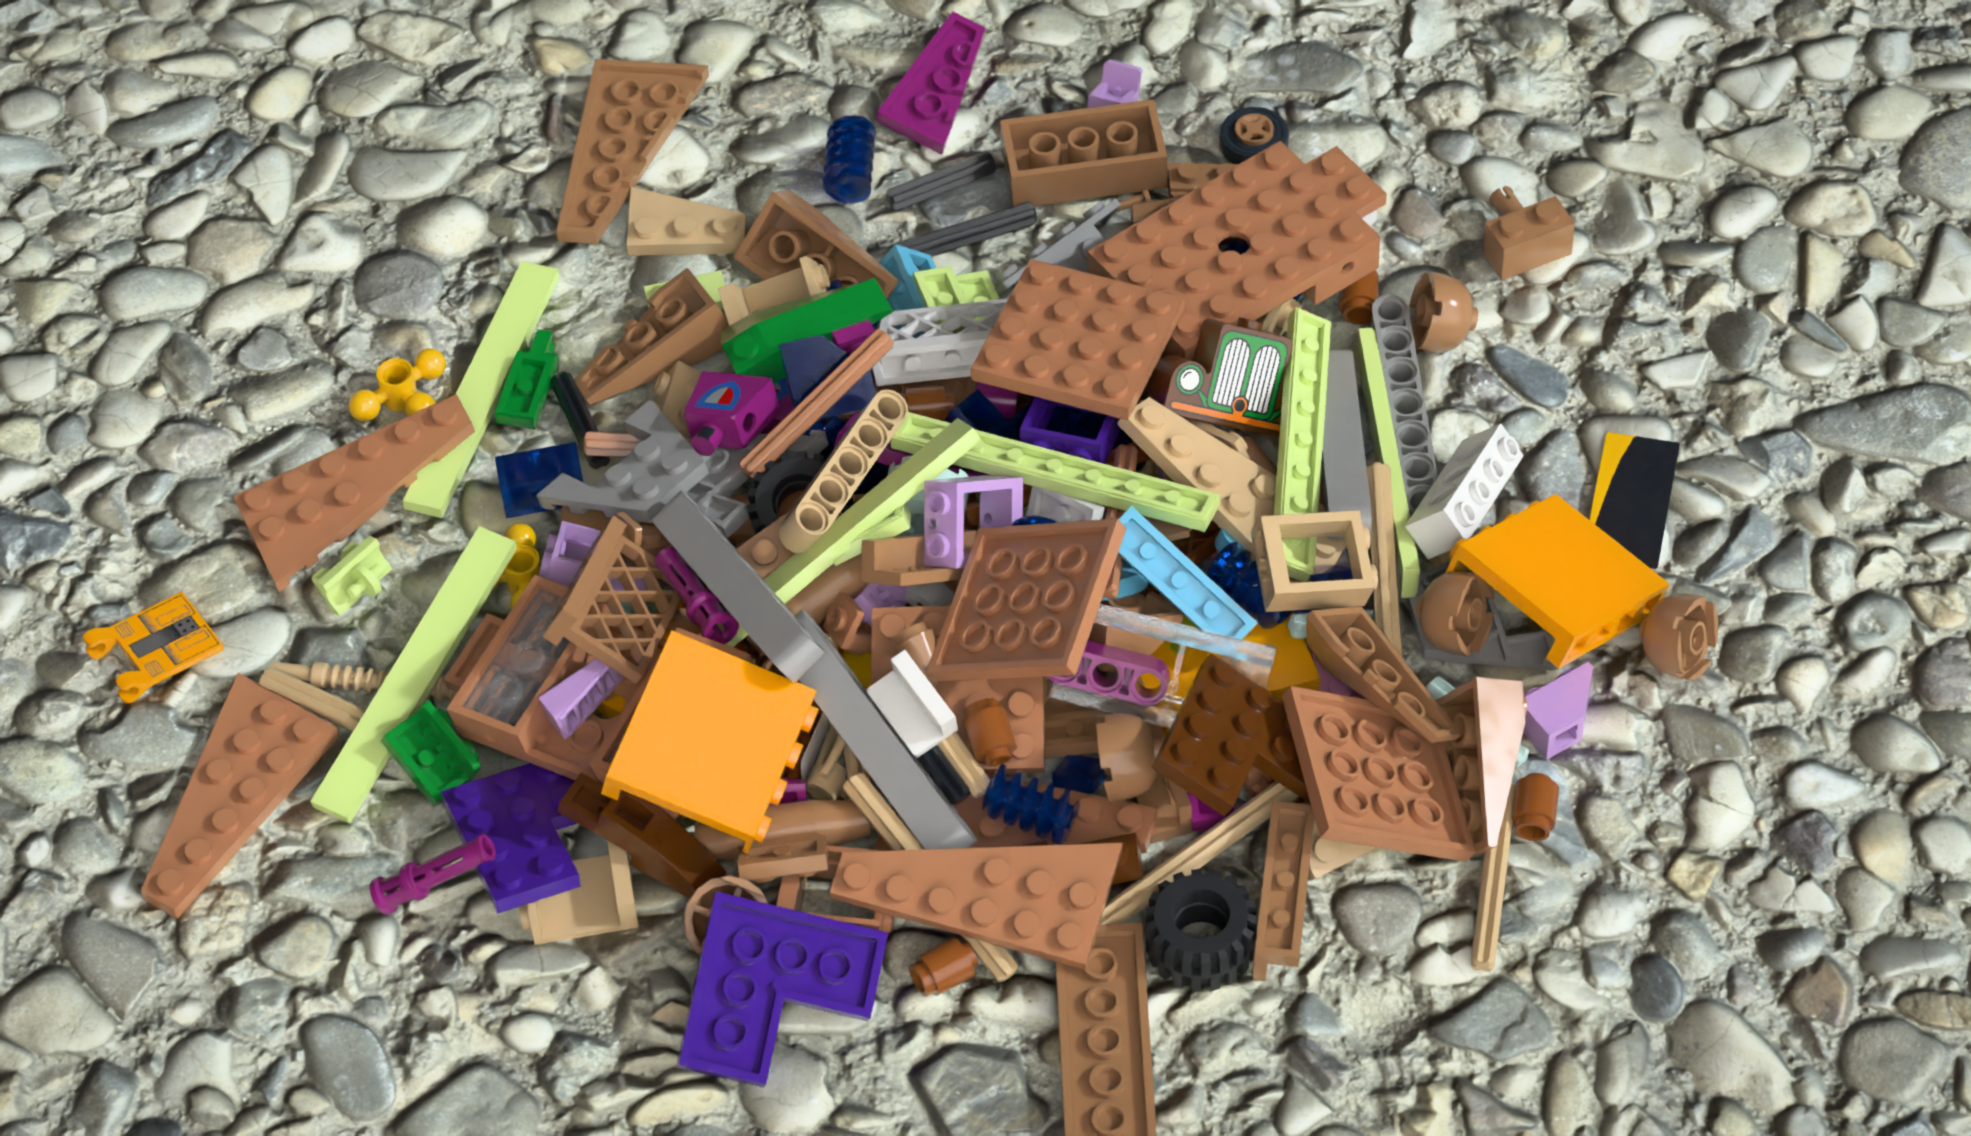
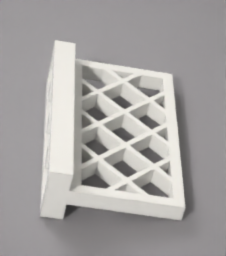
(938, 351)

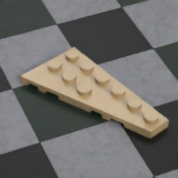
(1207, 464)

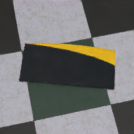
(1635, 493)

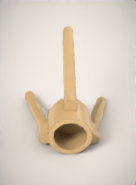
(827, 775)

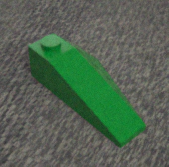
(755, 338)

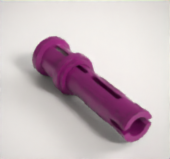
(701, 604)
(419, 878)

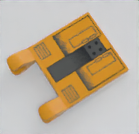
(156, 642)

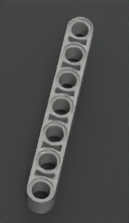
(1405, 396)
(1343, 452)
(738, 587)
(881, 750)

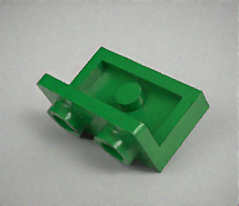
(432, 752)

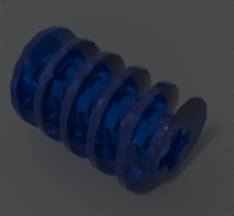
(849, 159)
(1243, 584)
(1030, 806)

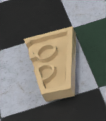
(681, 226)

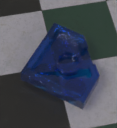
(810, 362)

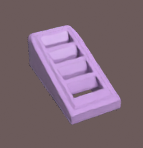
(578, 696)

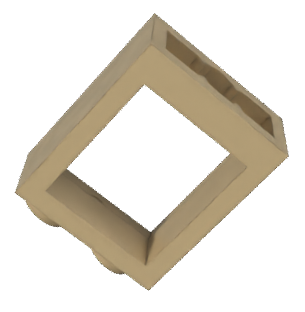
(1272, 567)

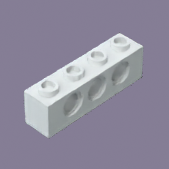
(1464, 490)

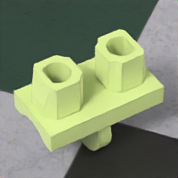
(353, 576)

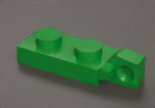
(528, 383)

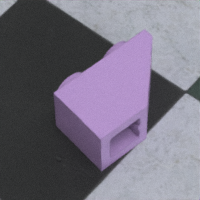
(1558, 711)

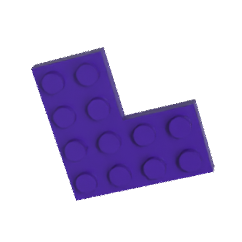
(521, 820)
(755, 962)

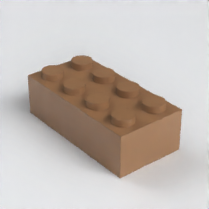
(1084, 153)

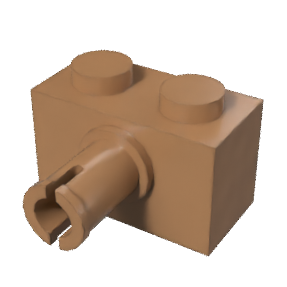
(1526, 235)

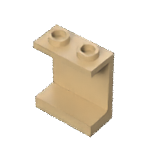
(790, 286)
(597, 907)

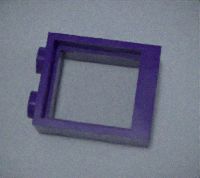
(1034, 432)

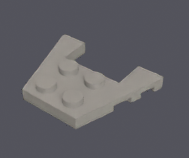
(725, 477)
(640, 481)
(1517, 651)

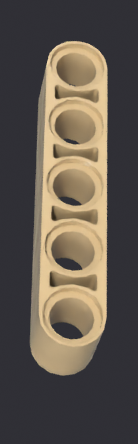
(843, 471)

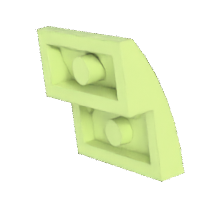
(943, 288)

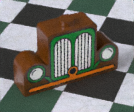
(1231, 379)

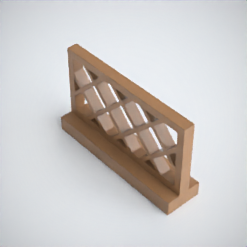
(580, 599)

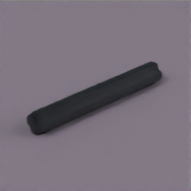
(972, 230)

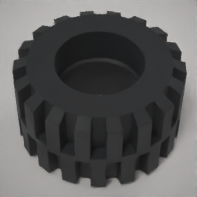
(778, 483)
(1204, 900)

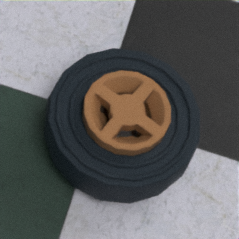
(1250, 132)

